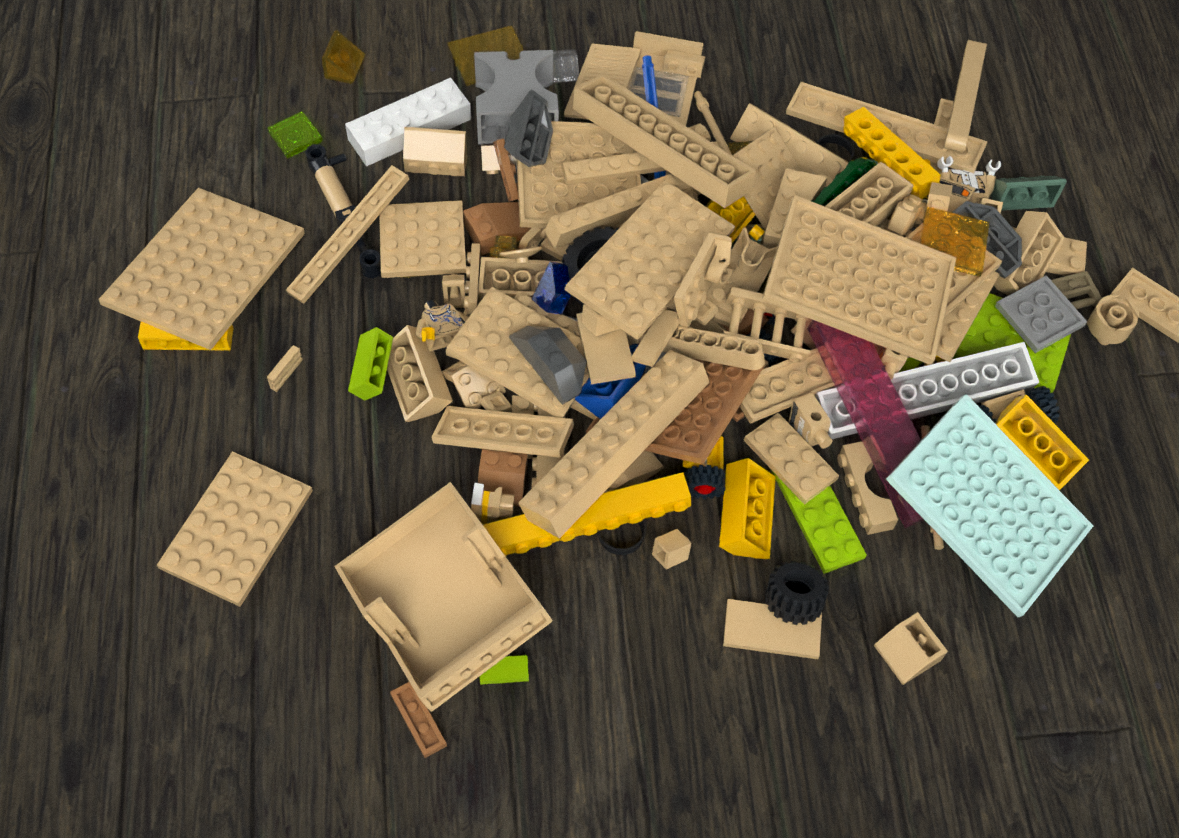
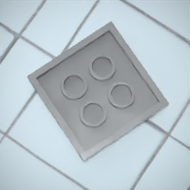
(1040, 314)

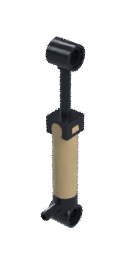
(339, 202)

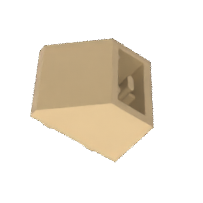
(910, 648)

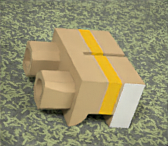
(491, 505)

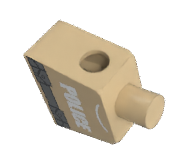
(810, 420)

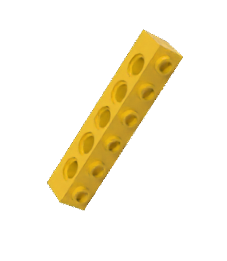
(890, 150)

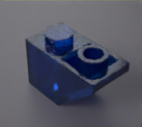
(551, 289)

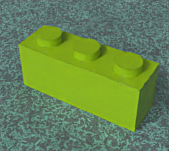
(370, 364)

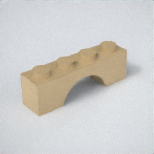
(875, 512)

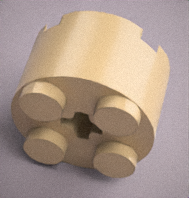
(1113, 320)

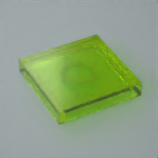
(294, 134)

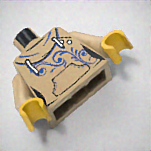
(439, 325)

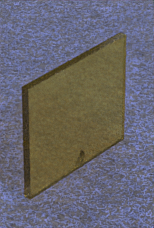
(492, 41)

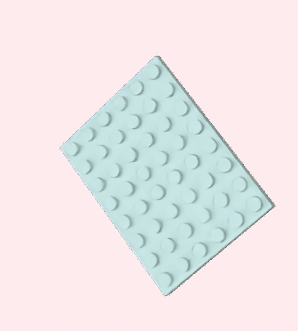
(990, 504)

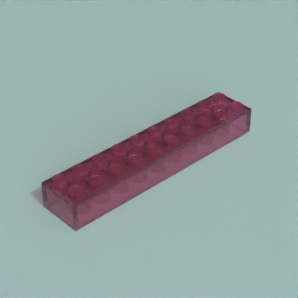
(871, 405)

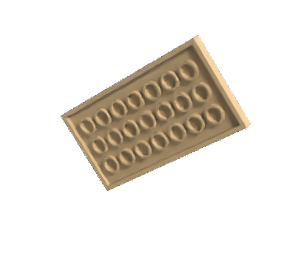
(646, 259)

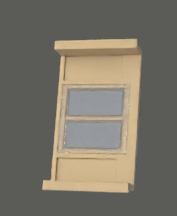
(673, 89)

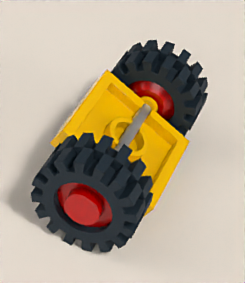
(709, 478)

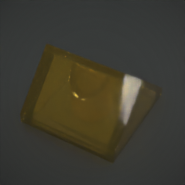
(341, 59)

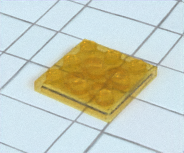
(957, 237)

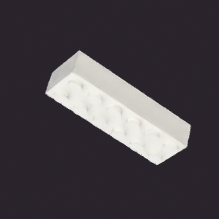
(382, 131)

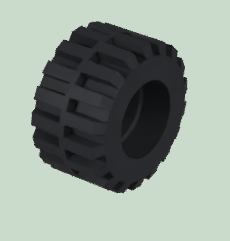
(793, 606)

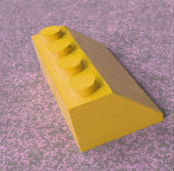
(1041, 440)
(747, 510)

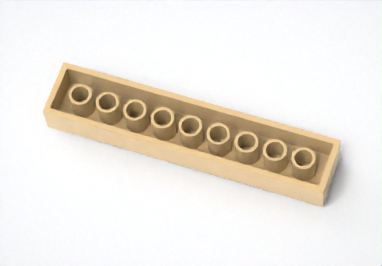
(664, 140)
(614, 443)

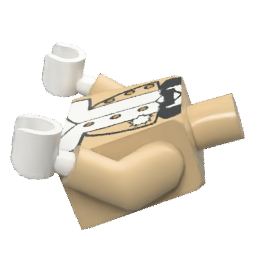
(979, 180)

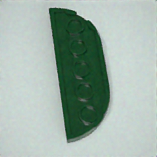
(843, 180)

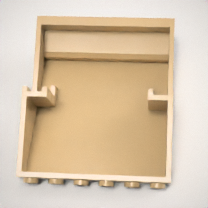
(442, 596)

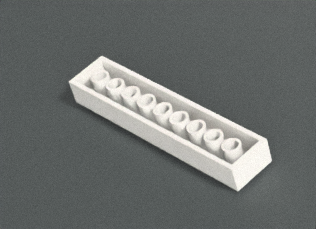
(942, 384)

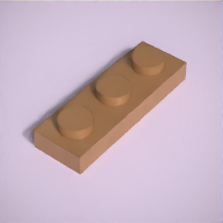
(507, 170)
(418, 720)

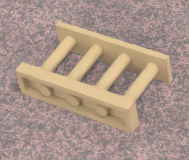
(753, 300)

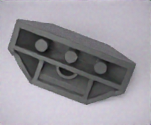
(530, 131)
(1001, 239)
(553, 359)

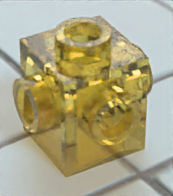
(503, 244)

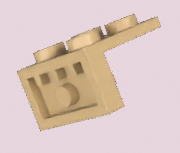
(471, 384)

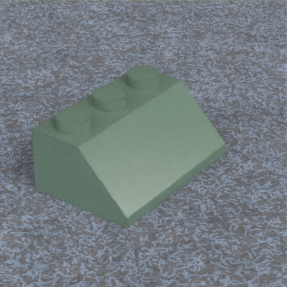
(1028, 192)

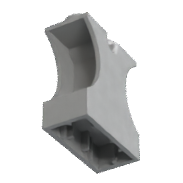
(506, 87)

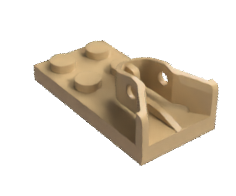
(752, 267)
(704, 271)

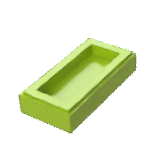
(507, 670)

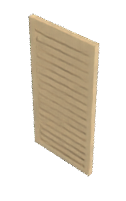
(612, 61)

